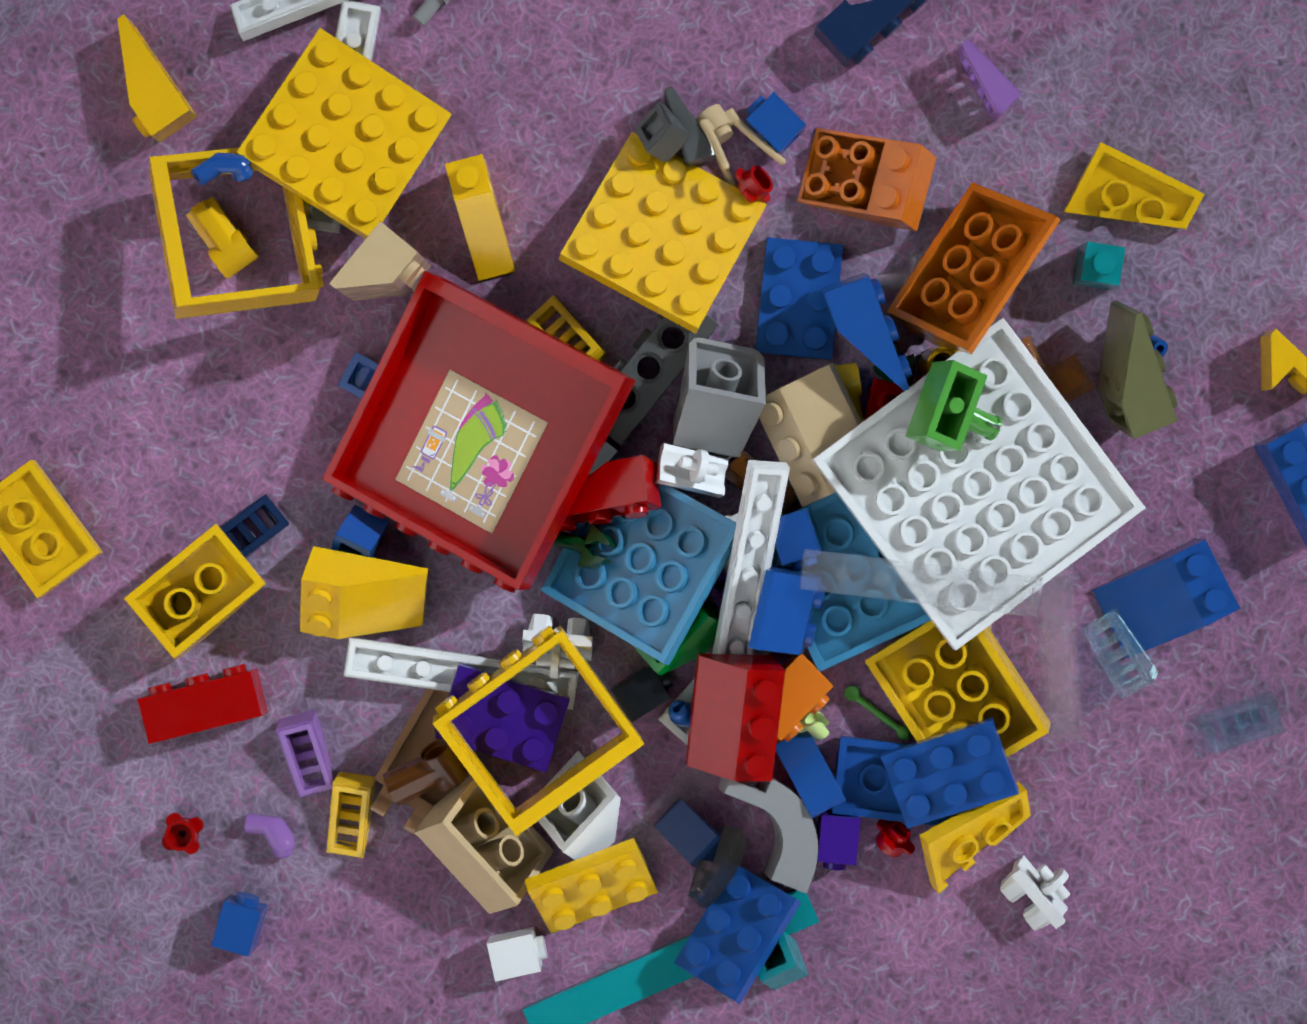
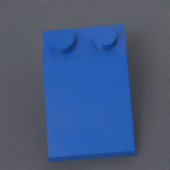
(1169, 595)

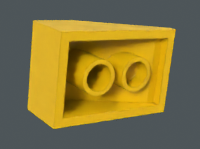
(195, 592)
(359, 595)

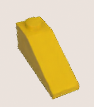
(151, 91)
(480, 217)

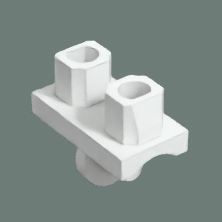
(691, 470)
(556, 658)
(1042, 887)

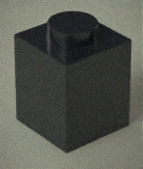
(642, 692)

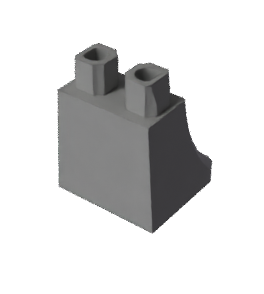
(719, 397)

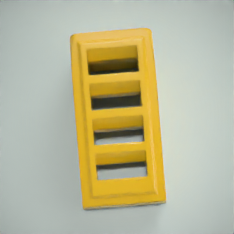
(548, 309)
(358, 791)

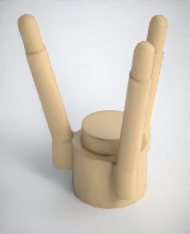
(717, 128)

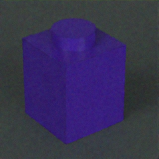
(837, 840)

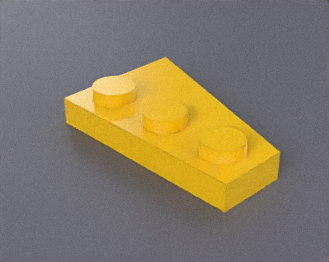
(1132, 191)
(965, 834)

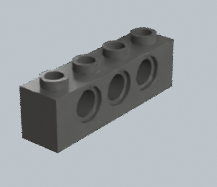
(671, 365)

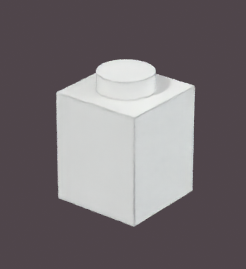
(516, 953)

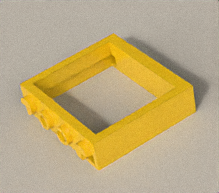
(304, 239)
(571, 781)

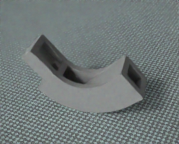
(796, 840)

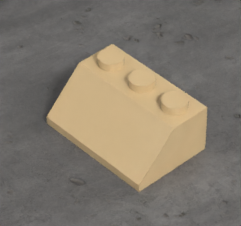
(381, 268)
(804, 422)
(482, 848)

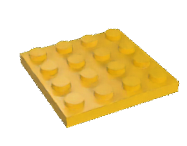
(344, 134)
(662, 234)

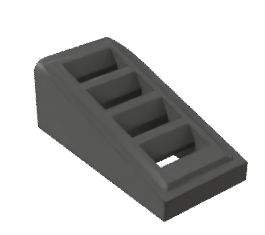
(697, 148)

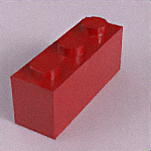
(202, 703)

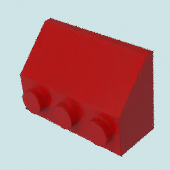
(735, 716)

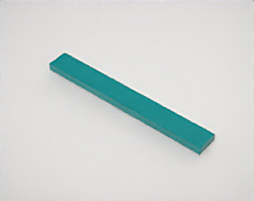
(633, 980)

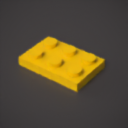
(41, 530)
(591, 886)

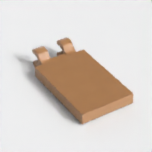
(413, 738)

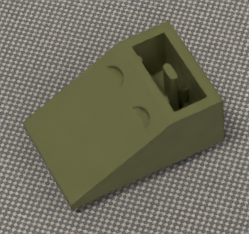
(1132, 375)

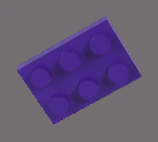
(512, 721)

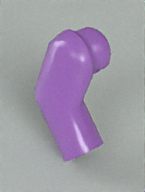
(275, 831)

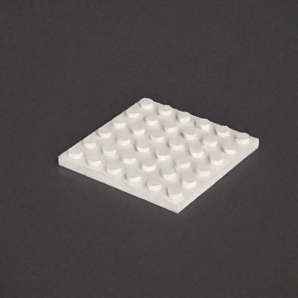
(997, 505)

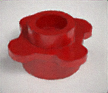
(754, 184)
(172, 838)
(894, 838)

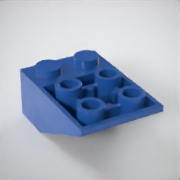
(859, 318)

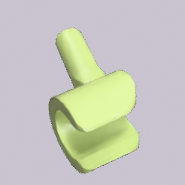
(815, 725)

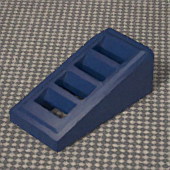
(250, 512)

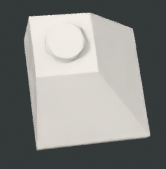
(586, 819)

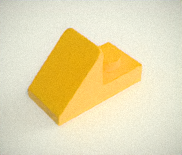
(1278, 359)

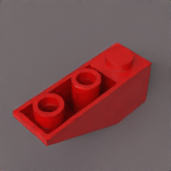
(616, 490)

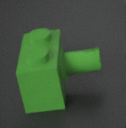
(949, 408)

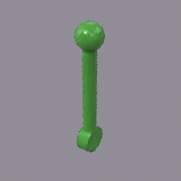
(852, 693)

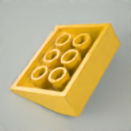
(952, 688)

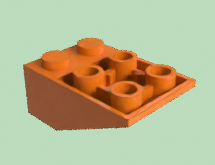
(868, 178)

